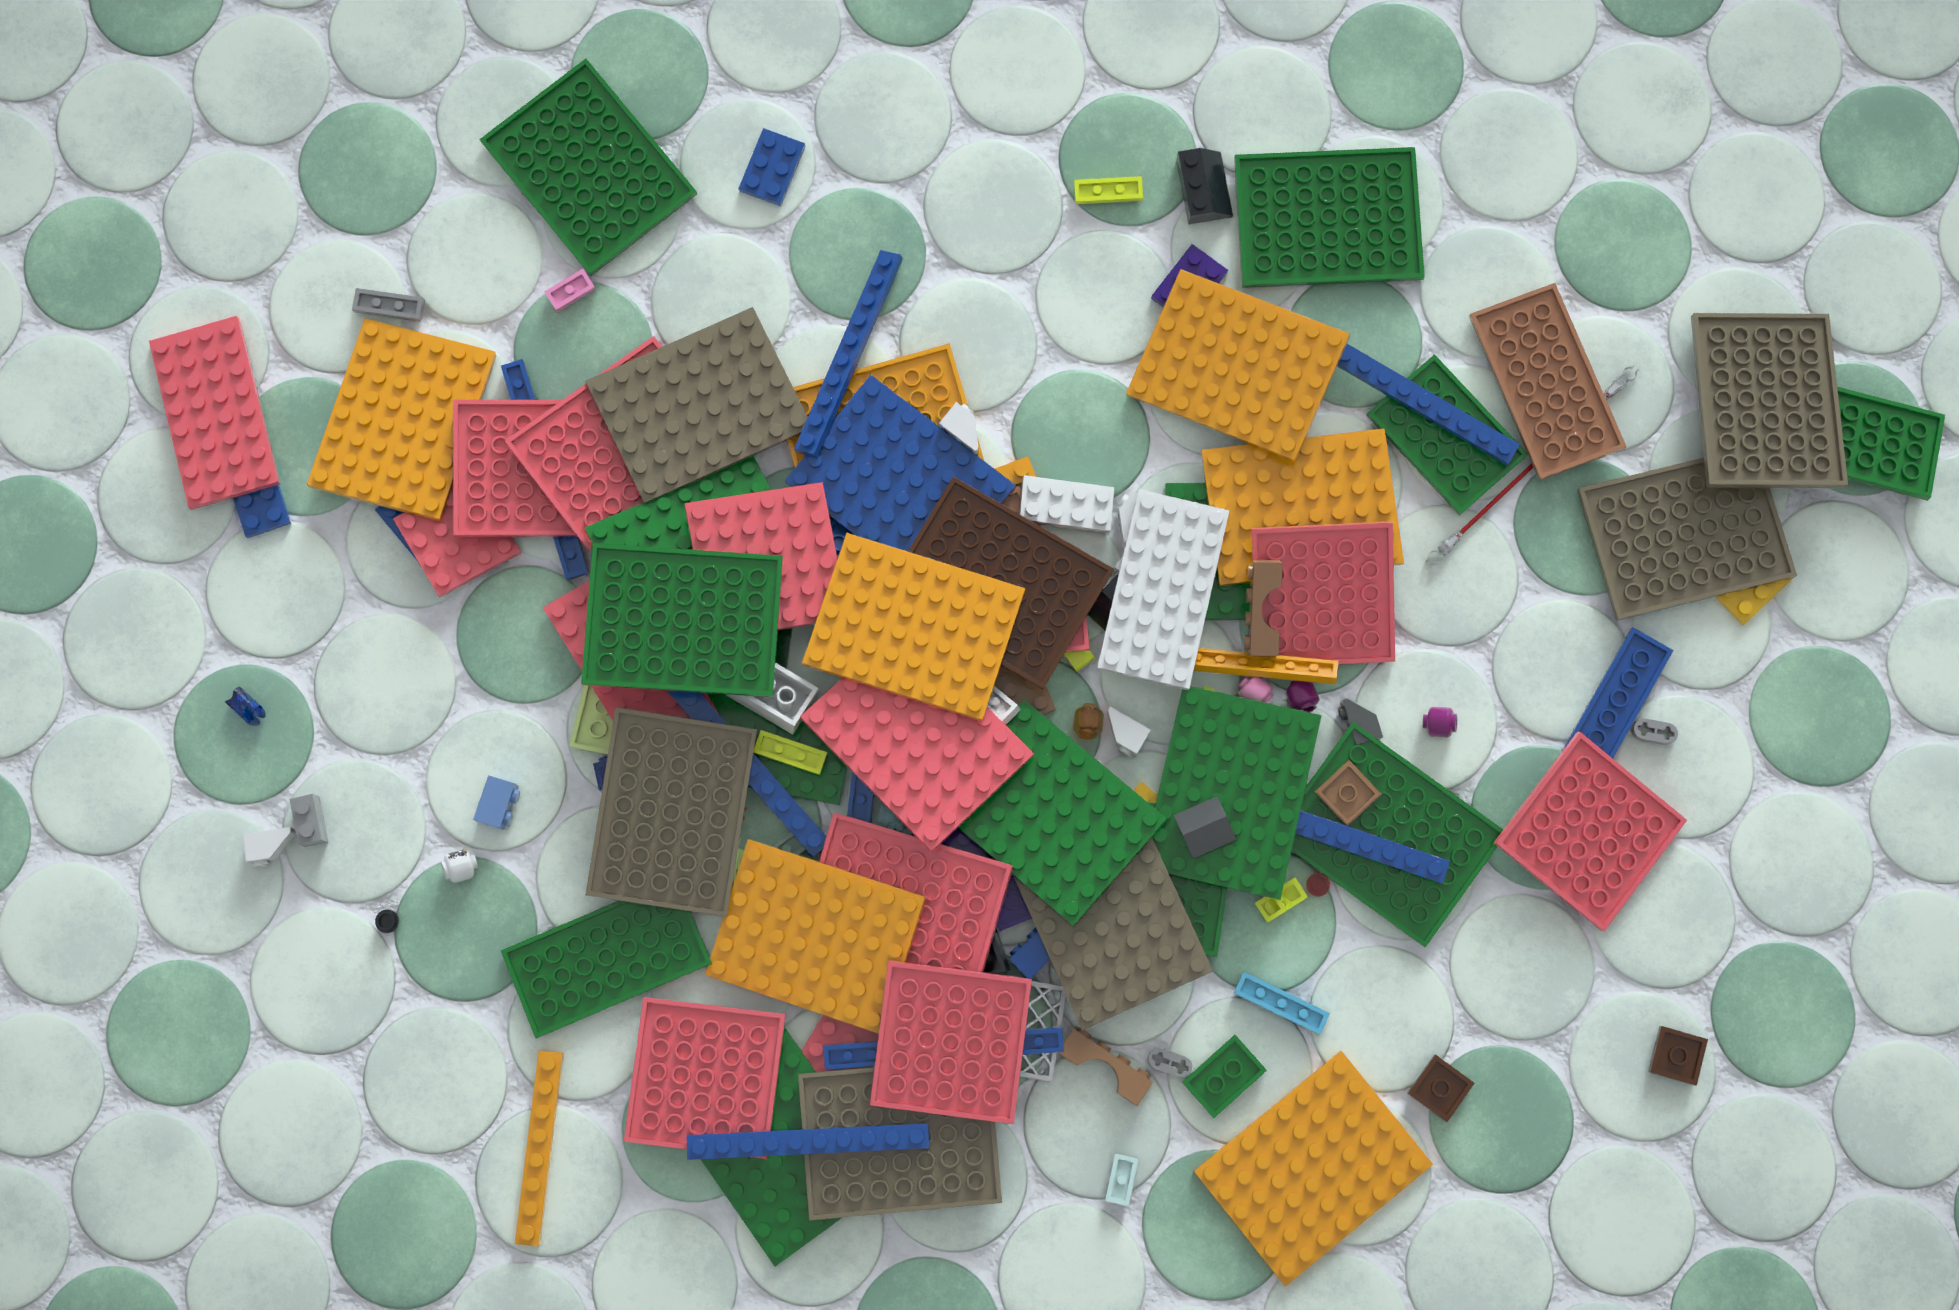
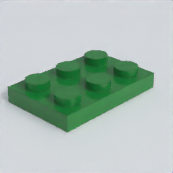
(1224, 1076)

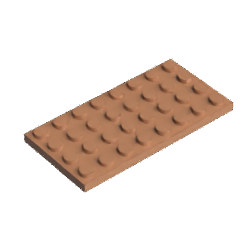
(1547, 381)

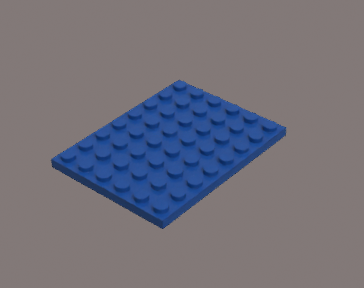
(890, 467)

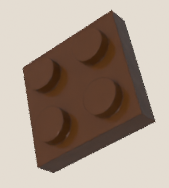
(1678, 1055)
(1440, 1088)

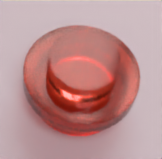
(1317, 884)

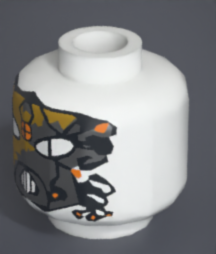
(459, 866)

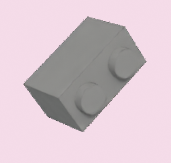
(308, 820)

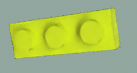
(1108, 190)
(790, 752)

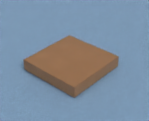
(1347, 793)

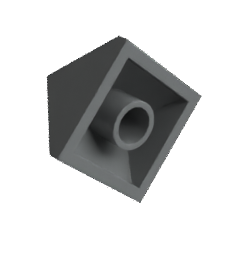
(1205, 827)

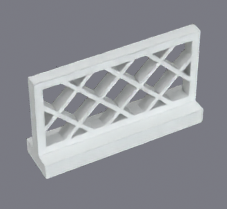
(1059, 1015)

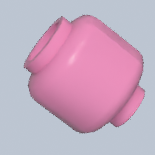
(1255, 689)

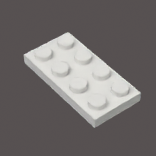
(1067, 504)

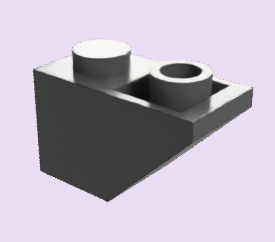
(1362, 717)

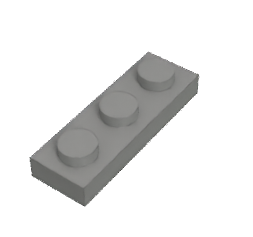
(388, 304)

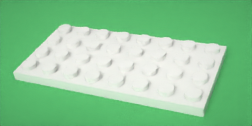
(1163, 589)

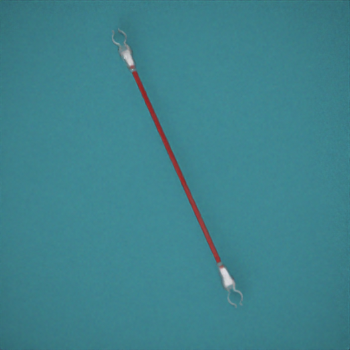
(1447, 545)

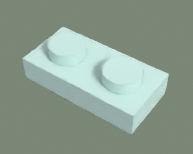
(1121, 1179)

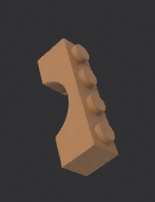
(1264, 577)
(1131, 1083)

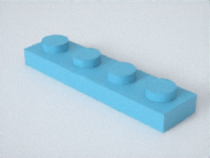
(1281, 1003)

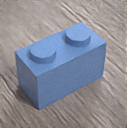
(497, 803)

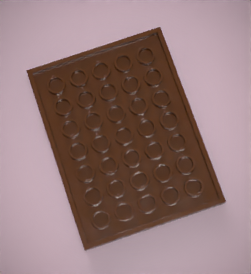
(1001, 544)

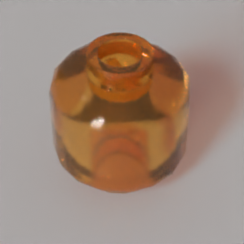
(1088, 721)

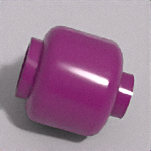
(1302, 696)
(1440, 722)

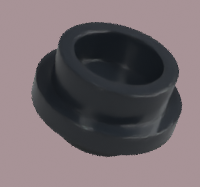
(387, 921)

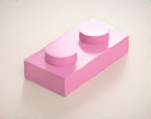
(570, 290)

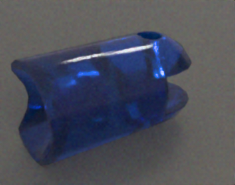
(246, 707)

